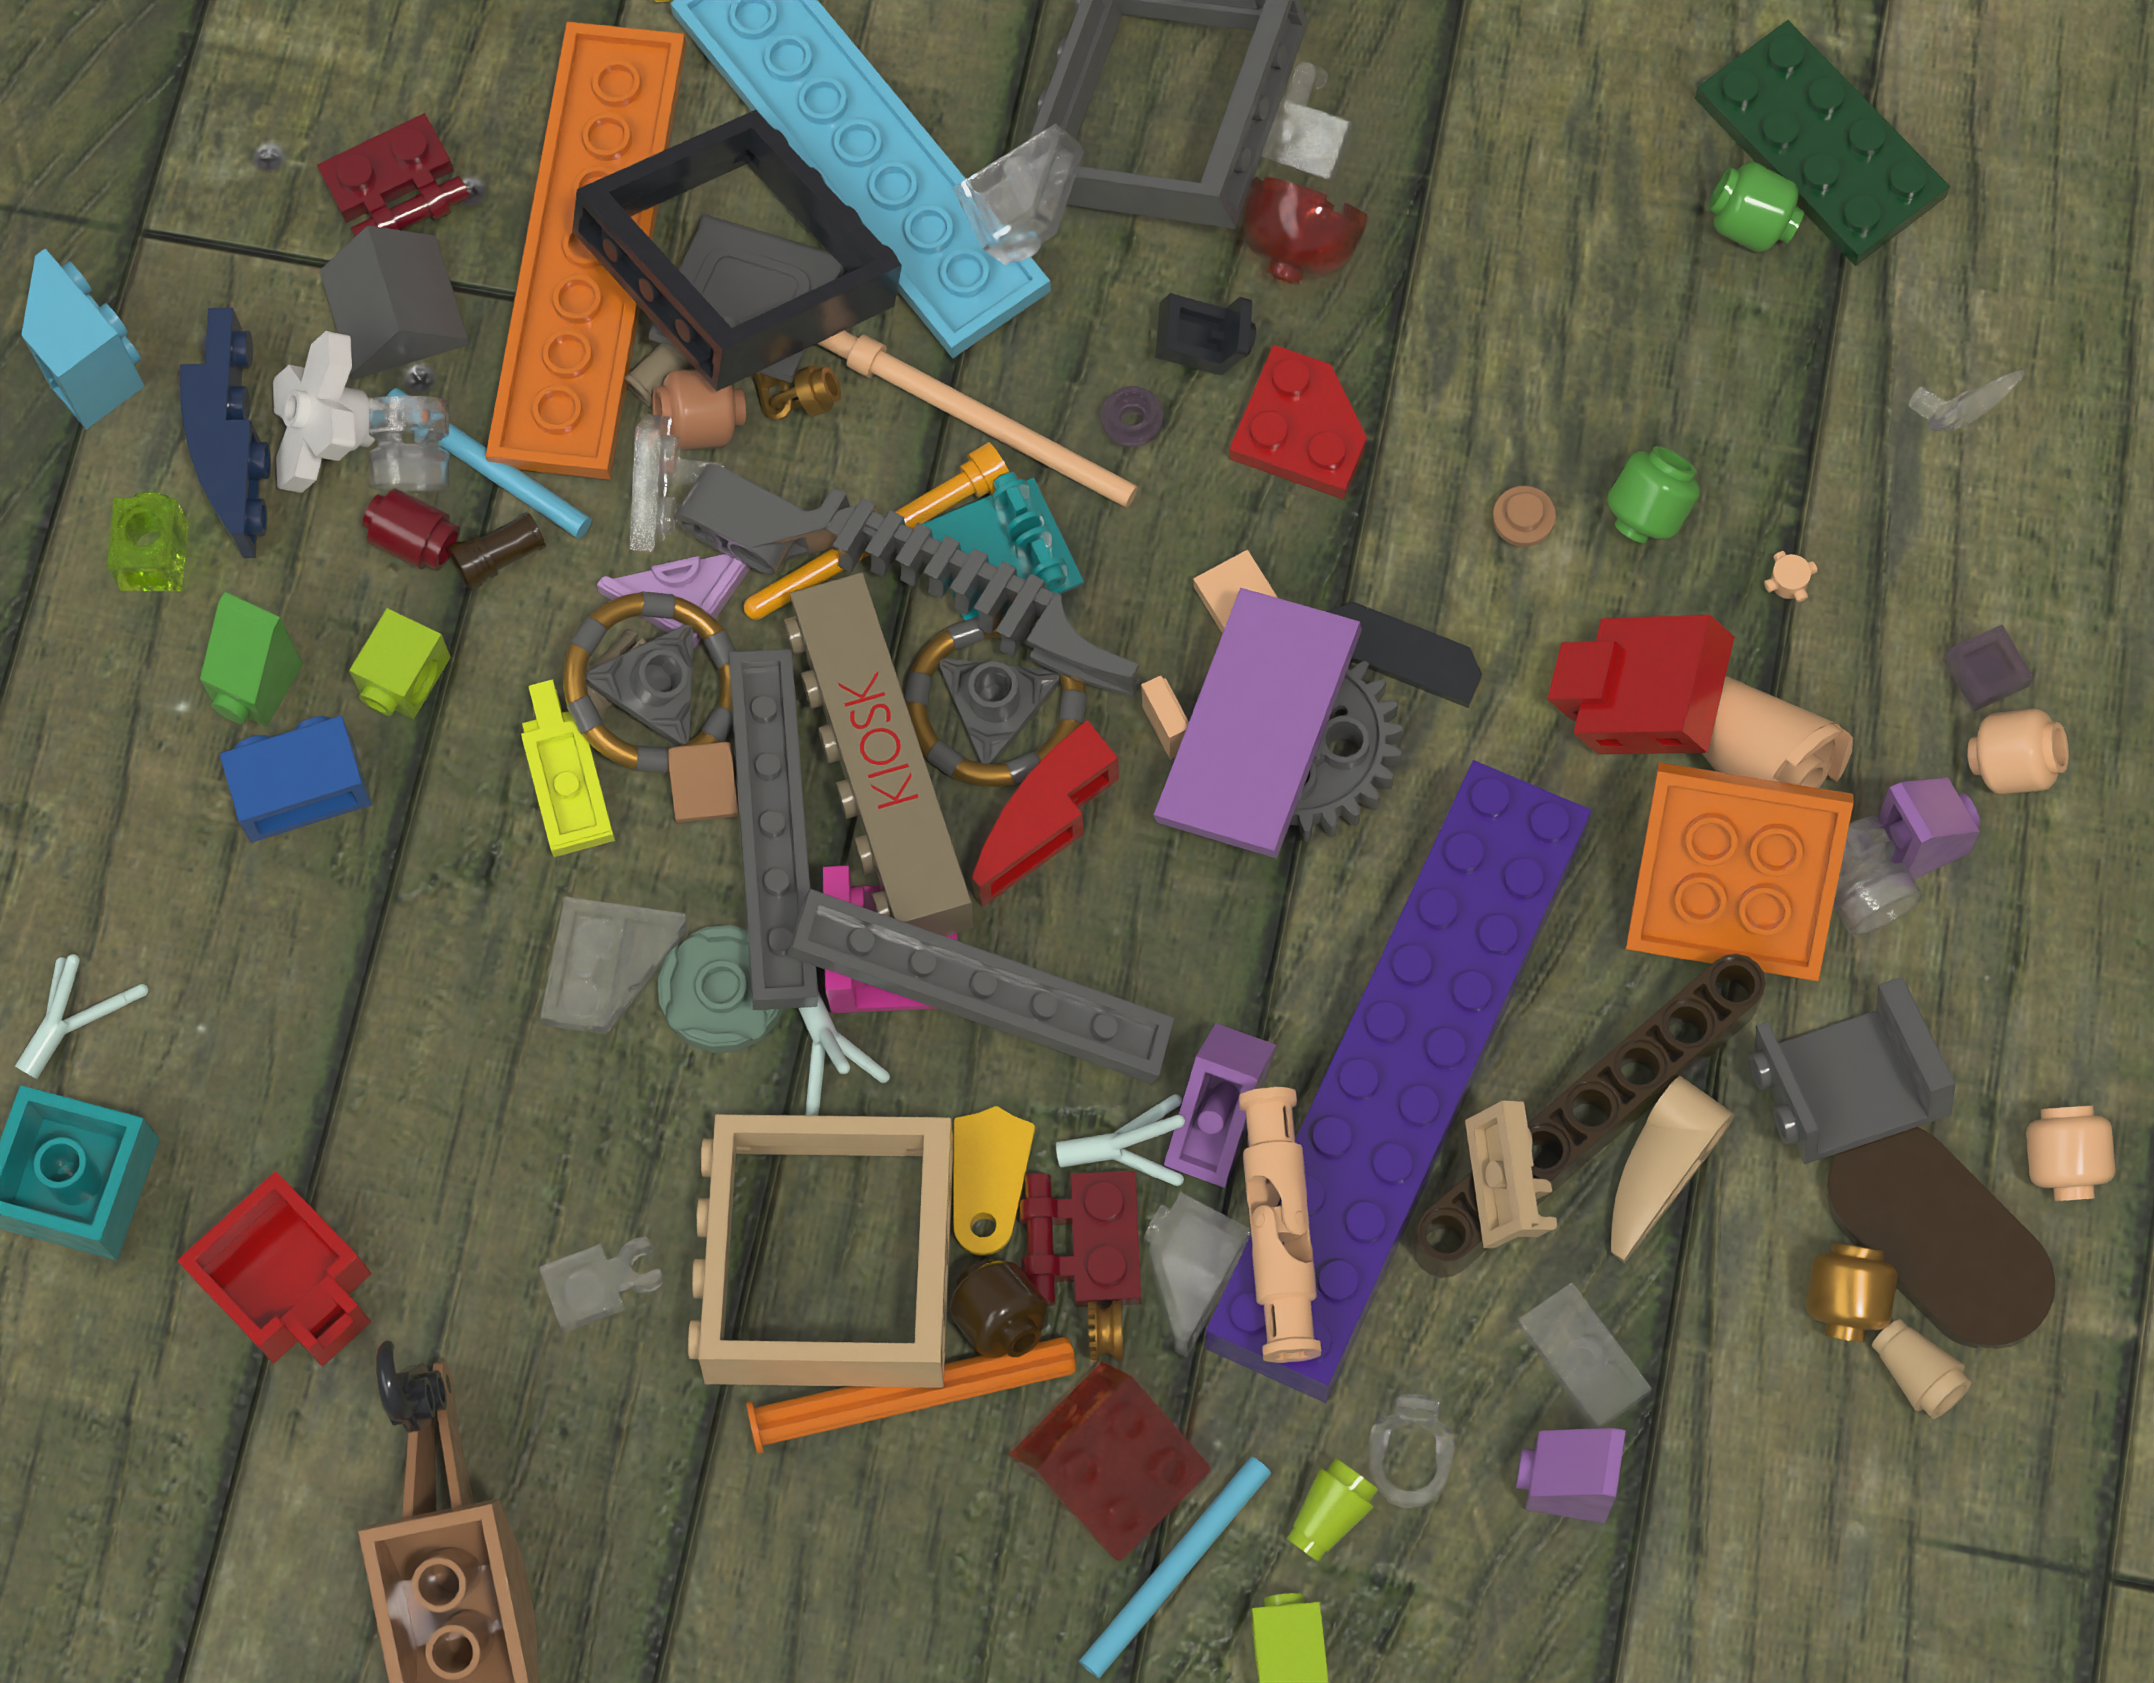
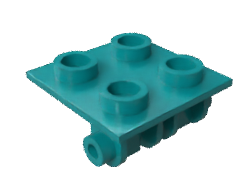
(1012, 529)

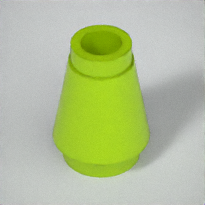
(1331, 1509)

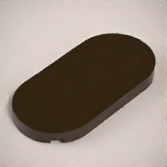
(1946, 1236)

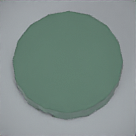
(709, 994)

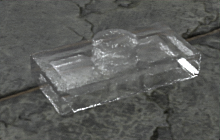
(1584, 1356)

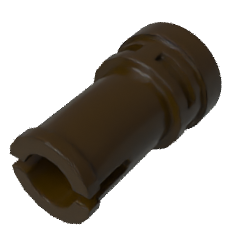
(495, 550)

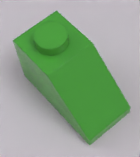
(248, 662)

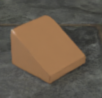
(703, 782)

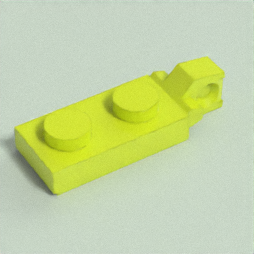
(564, 776)

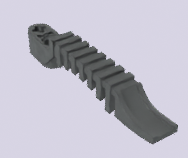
(769, 530)

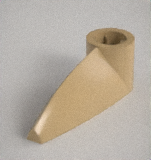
(1663, 1160)

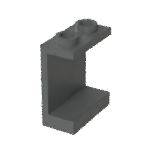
(1854, 1077)

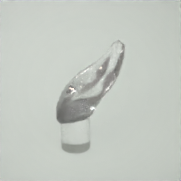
(1965, 407)

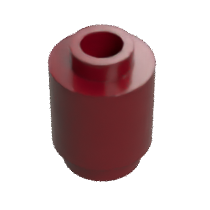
(410, 529)

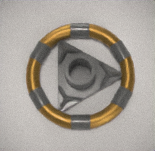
(648, 680)
(993, 705)

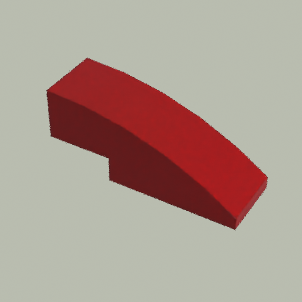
(1045, 811)

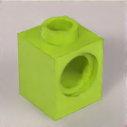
(399, 665)
(1289, 1640)

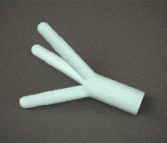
(54, 1028)
(837, 1046)
(1111, 1145)

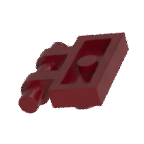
(389, 168)
(1104, 1237)

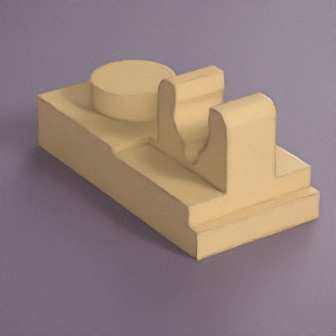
(1503, 1175)

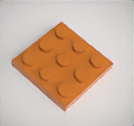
(1739, 870)

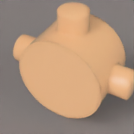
(1790, 576)

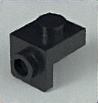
(1204, 333)

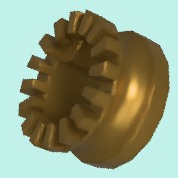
(1105, 1331)

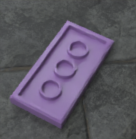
(1258, 722)

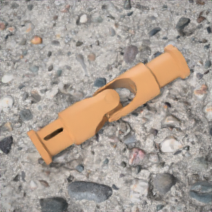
(1281, 1272)

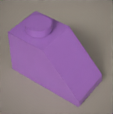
(1929, 824)
(1211, 1108)
(1572, 1472)

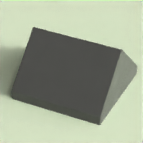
(392, 299)

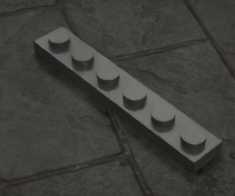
(771, 824)
(980, 986)

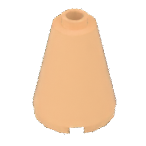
(1775, 739)

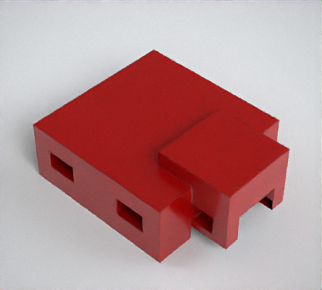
(1644, 684)
(281, 1274)

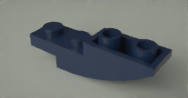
(220, 434)

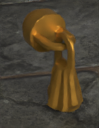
(814, 388)

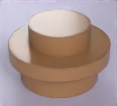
(1524, 516)

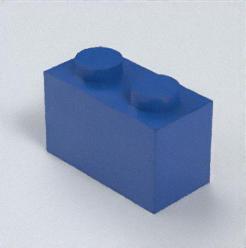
(295, 777)

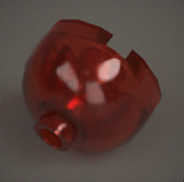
(1299, 230)

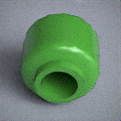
(1755, 207)
(1653, 494)

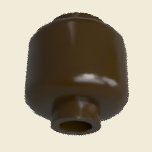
(998, 1309)

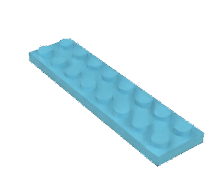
(871, 152)

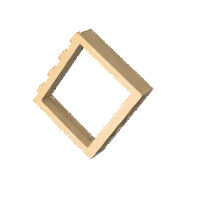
(824, 1362)

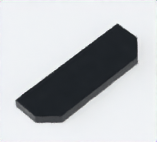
(1413, 655)

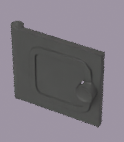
(751, 273)

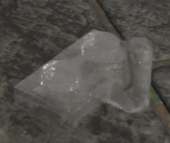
(1305, 135)
(654, 467)

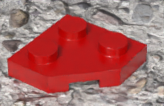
(1300, 425)

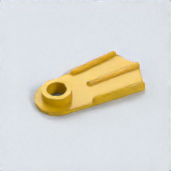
(989, 1175)

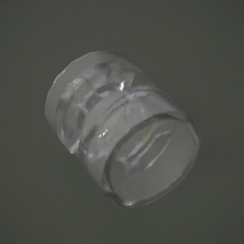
(409, 466)
(1870, 885)

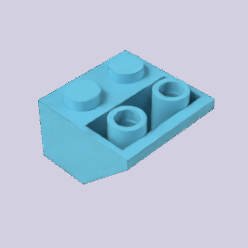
(78, 342)

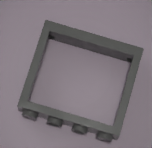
(1245, 126)

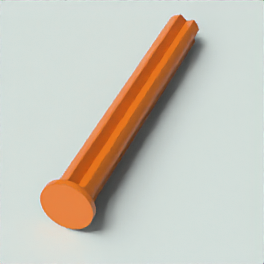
(863, 1404)

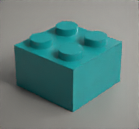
(72, 1171)

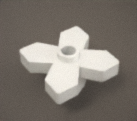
(319, 412)

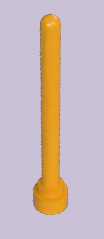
(975, 478)

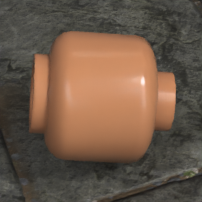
(697, 411)

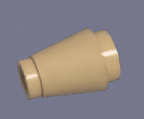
(1922, 1370)

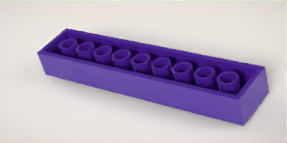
(1412, 1058)

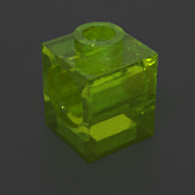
(151, 566)

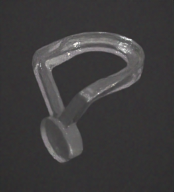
(1411, 1410)

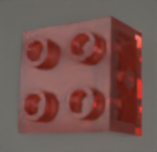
(1112, 1459)

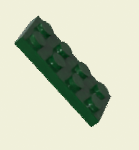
(1817, 130)

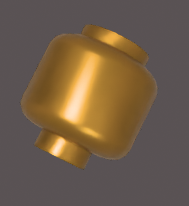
(1851, 1291)

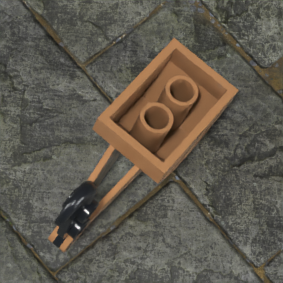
(452, 1579)

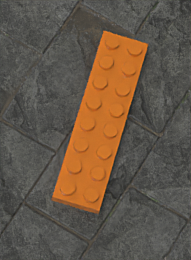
(569, 316)

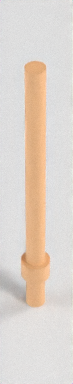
(870, 358)

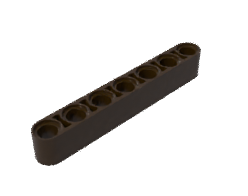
(1610, 1091)

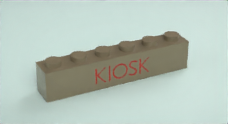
(879, 757)

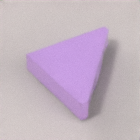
(701, 581)

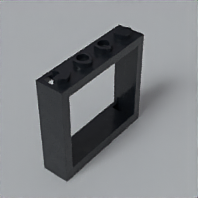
(676, 306)

